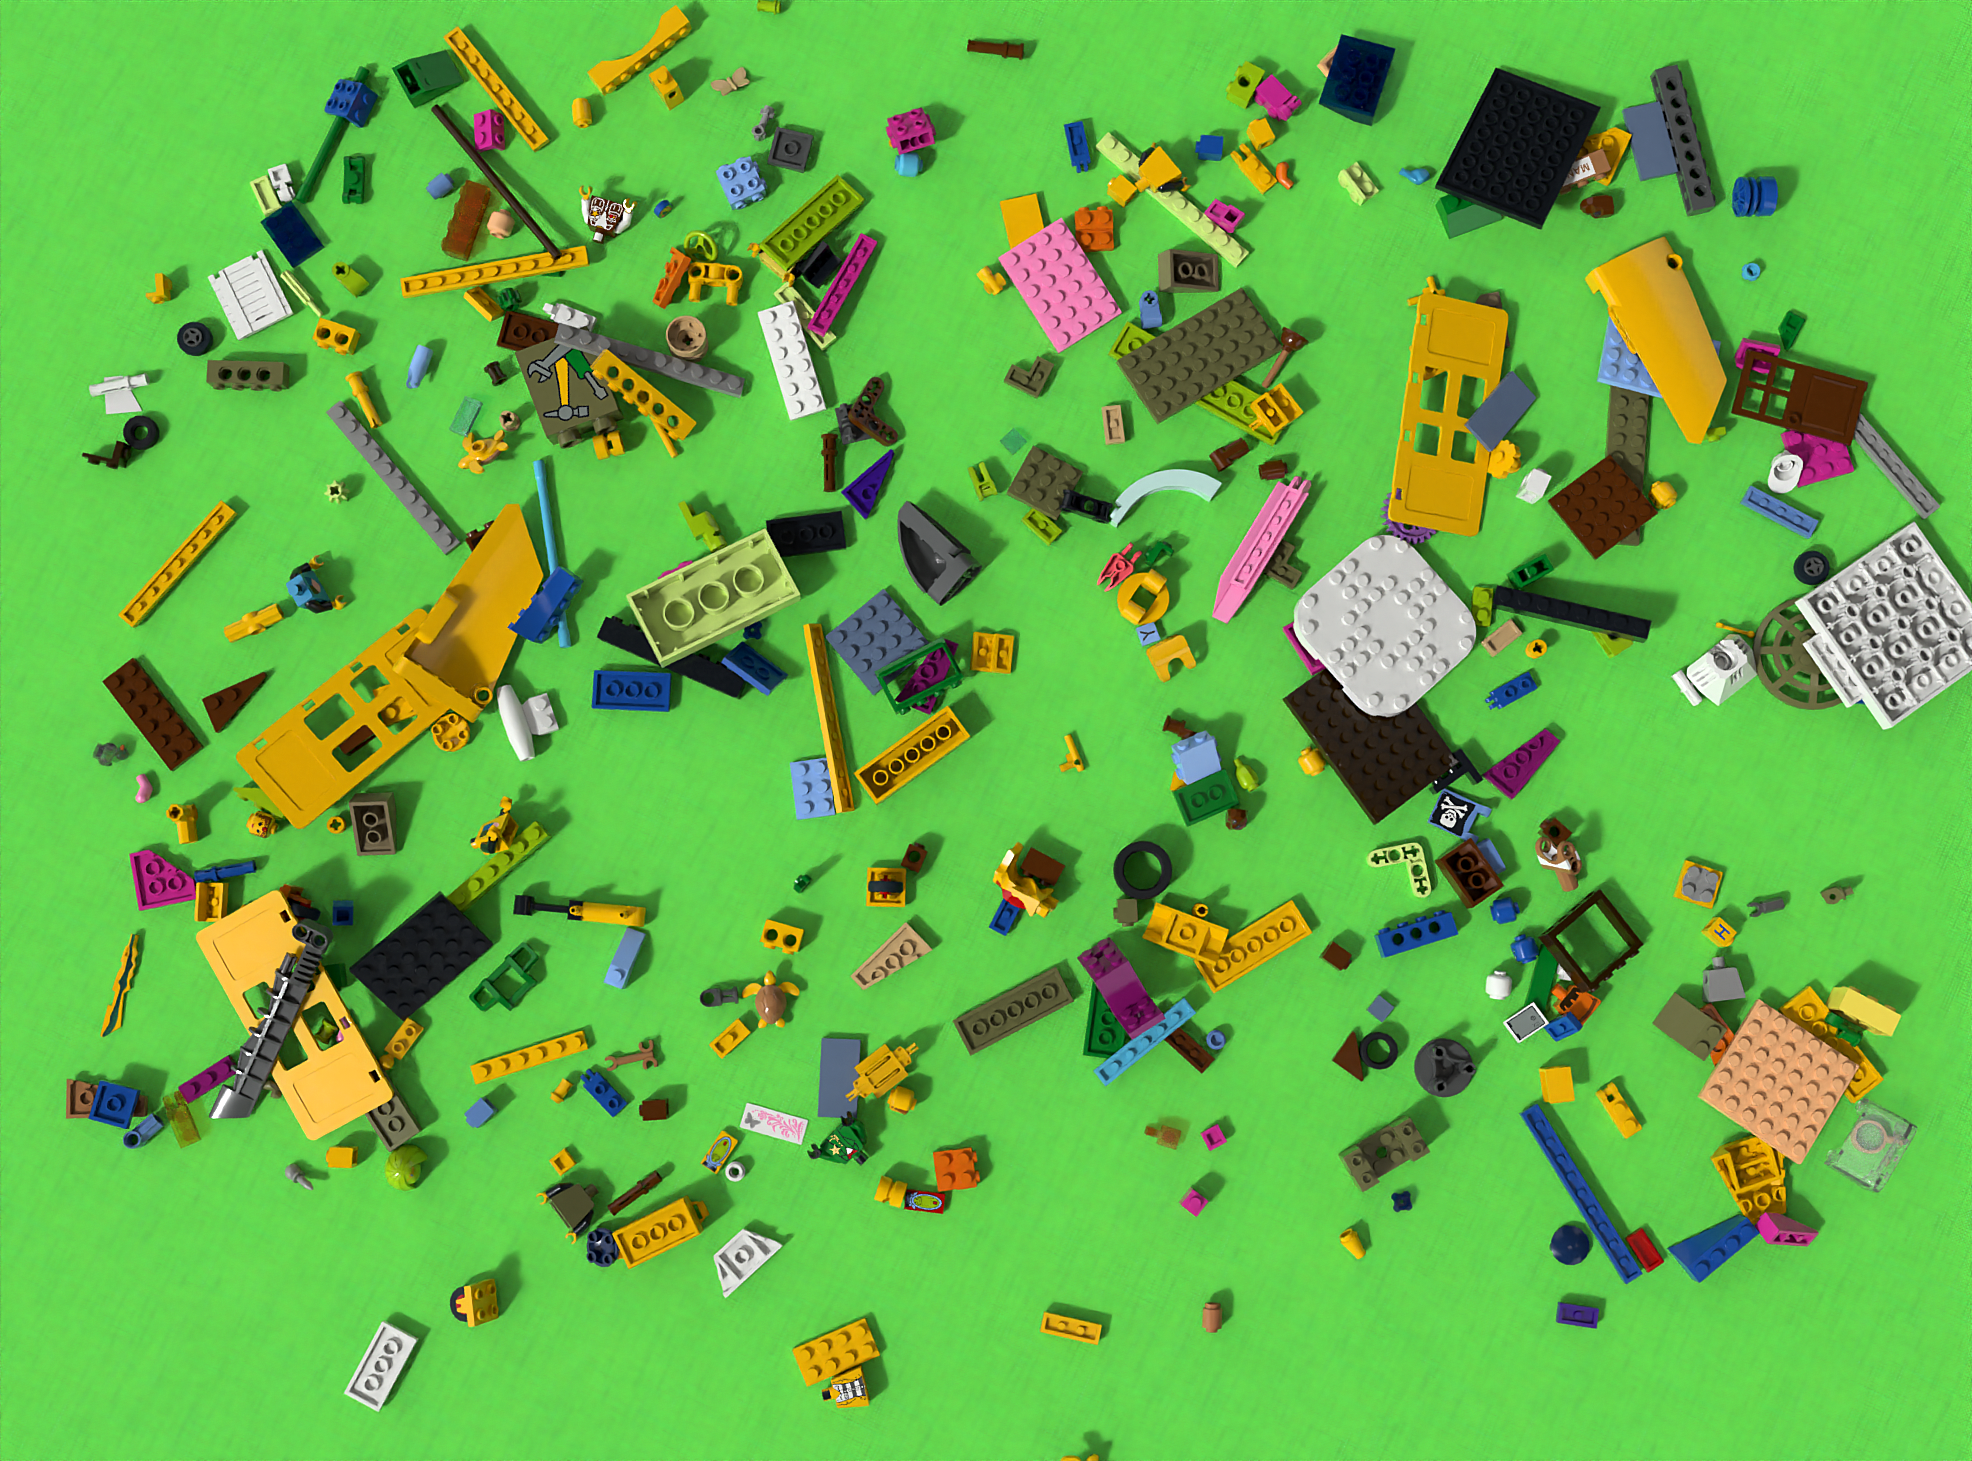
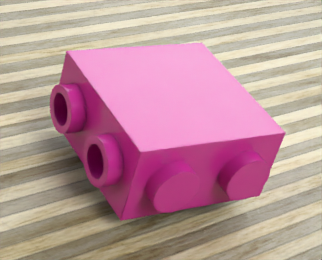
(910, 131)

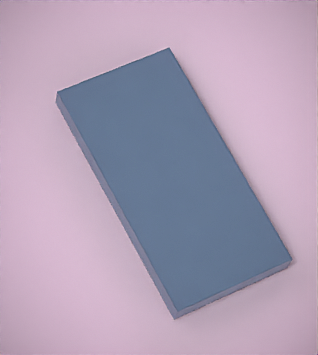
(1650, 141)
(1500, 411)
(837, 1077)

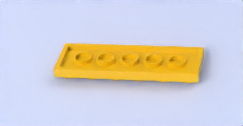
(1255, 946)
(1809, 1013)

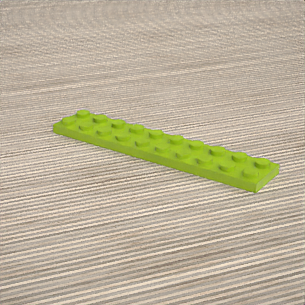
(1228, 402)

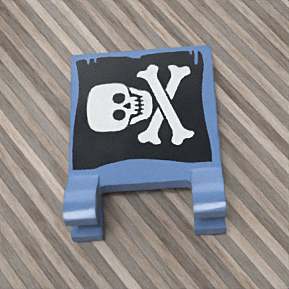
(1456, 814)

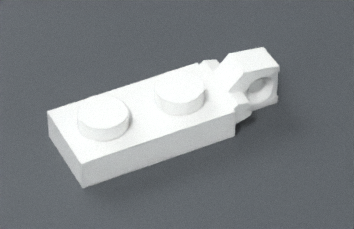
(569, 316)

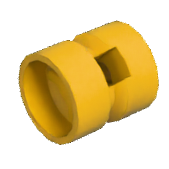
(602, 447)
(890, 1191)

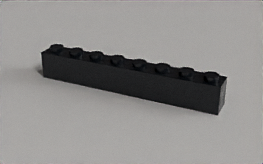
(1571, 614)
(692, 666)

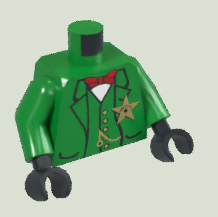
(843, 1143)

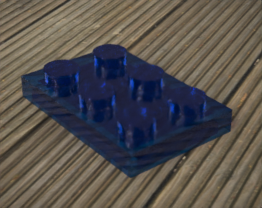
(292, 234)

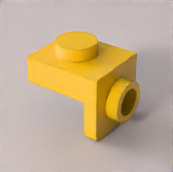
(163, 288)

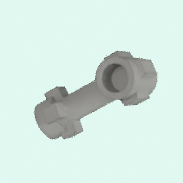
(758, 130)

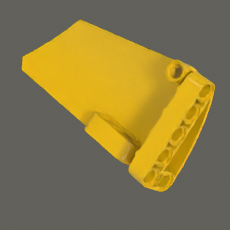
(1666, 329)
(466, 631)

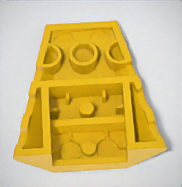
(1753, 1176)

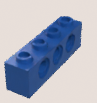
(1446, 929)

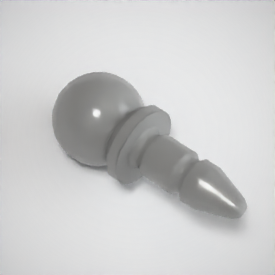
(295, 1174)

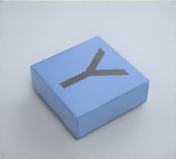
(1147, 634)

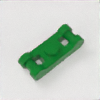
(353, 180)

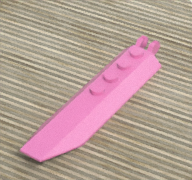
(1259, 546)

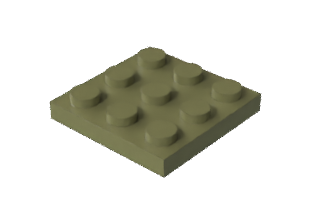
(1042, 482)

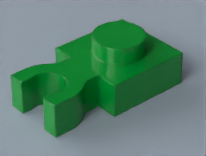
(801, 883)

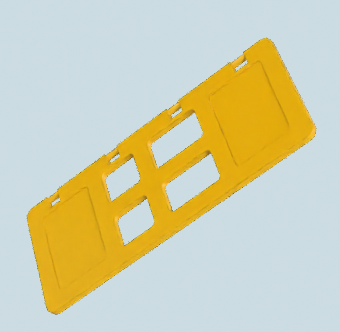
(1437, 489)
(301, 770)
(333, 1082)

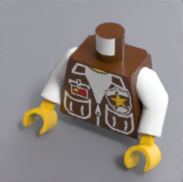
(605, 216)

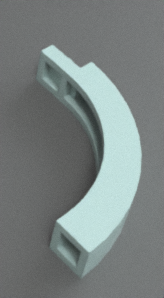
(1164, 480)

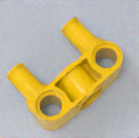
(716, 276)

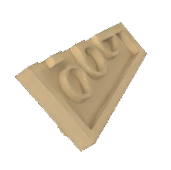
(893, 955)

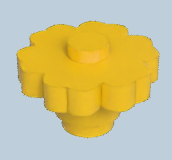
(1504, 459)

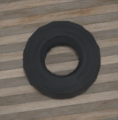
(129, 432)

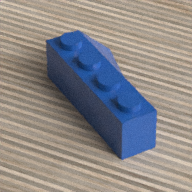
(547, 606)
(1713, 1247)

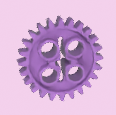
(1398, 528)

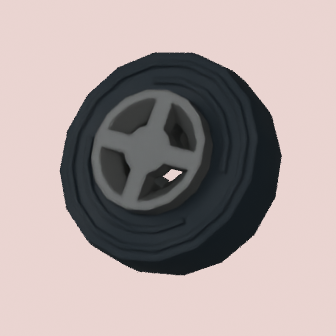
(188, 337)
(1818, 564)

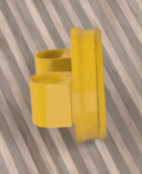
(1152, 582)

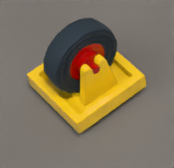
(886, 887)
(475, 1303)

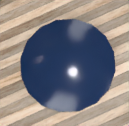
(1569, 1245)
(602, 1247)

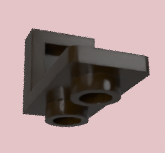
(119, 459)

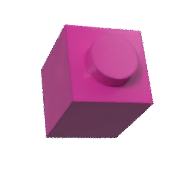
(1193, 1201)

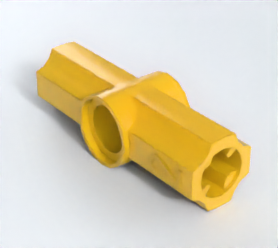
(254, 623)

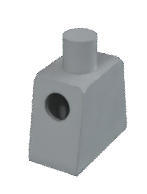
(1721, 982)

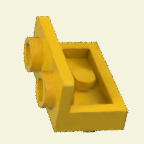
(211, 901)

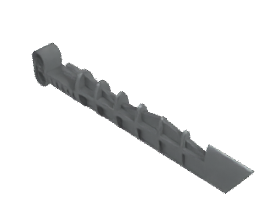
(264, 1044)

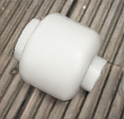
(1498, 985)

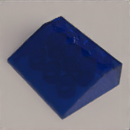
(1357, 79)

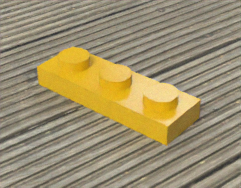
(1070, 1328)

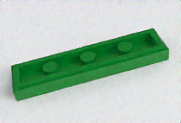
(1541, 979)

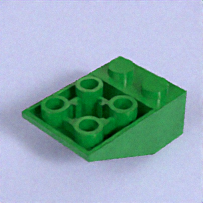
(427, 77)

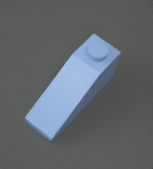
(624, 959)

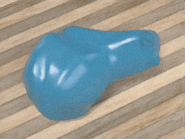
(1416, 176)

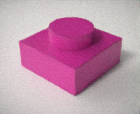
(1213, 1137)

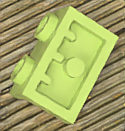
(1357, 183)

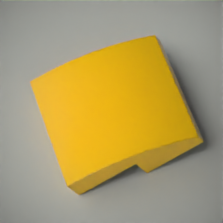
(991, 653)

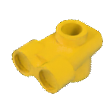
(992, 283)

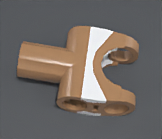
(1564, 863)

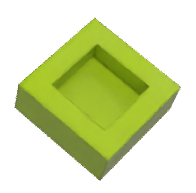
(1714, 434)

